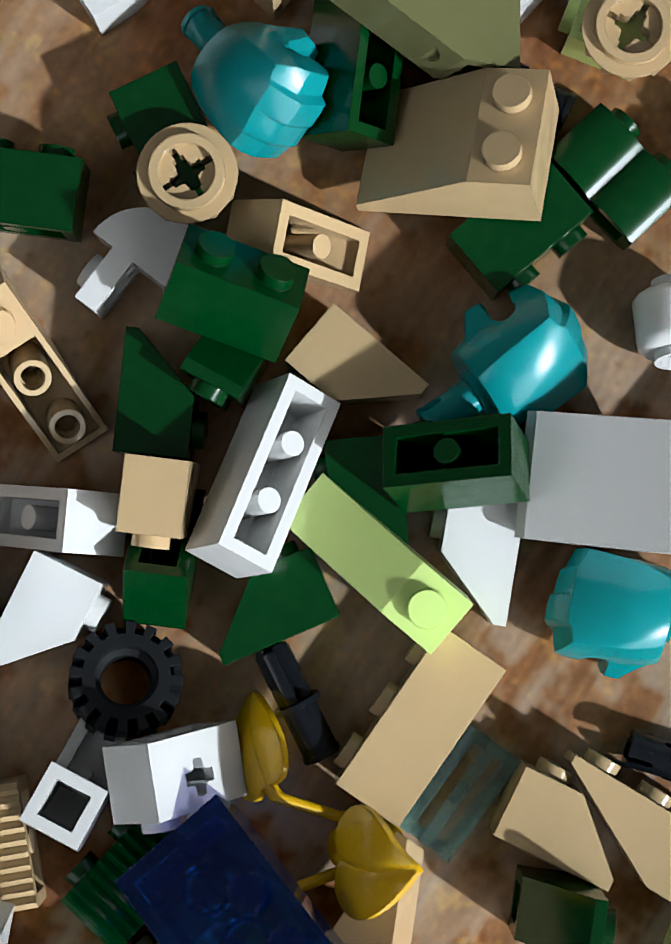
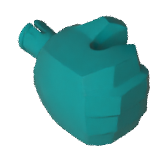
(255, 81)
(515, 363)
(610, 611)

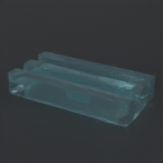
(429, 835)

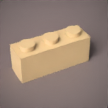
(416, 726)

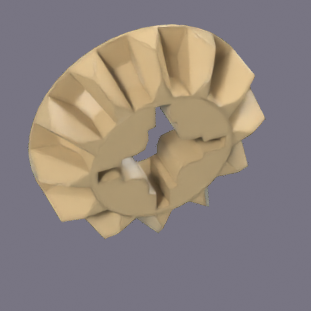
(638, 58)
(194, 145)

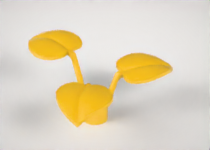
(368, 859)

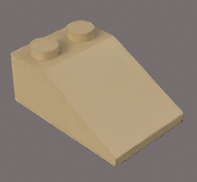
(467, 148)

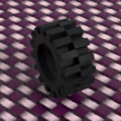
(133, 645)

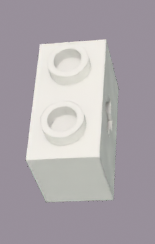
(173, 774)

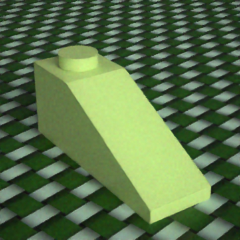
(379, 564)

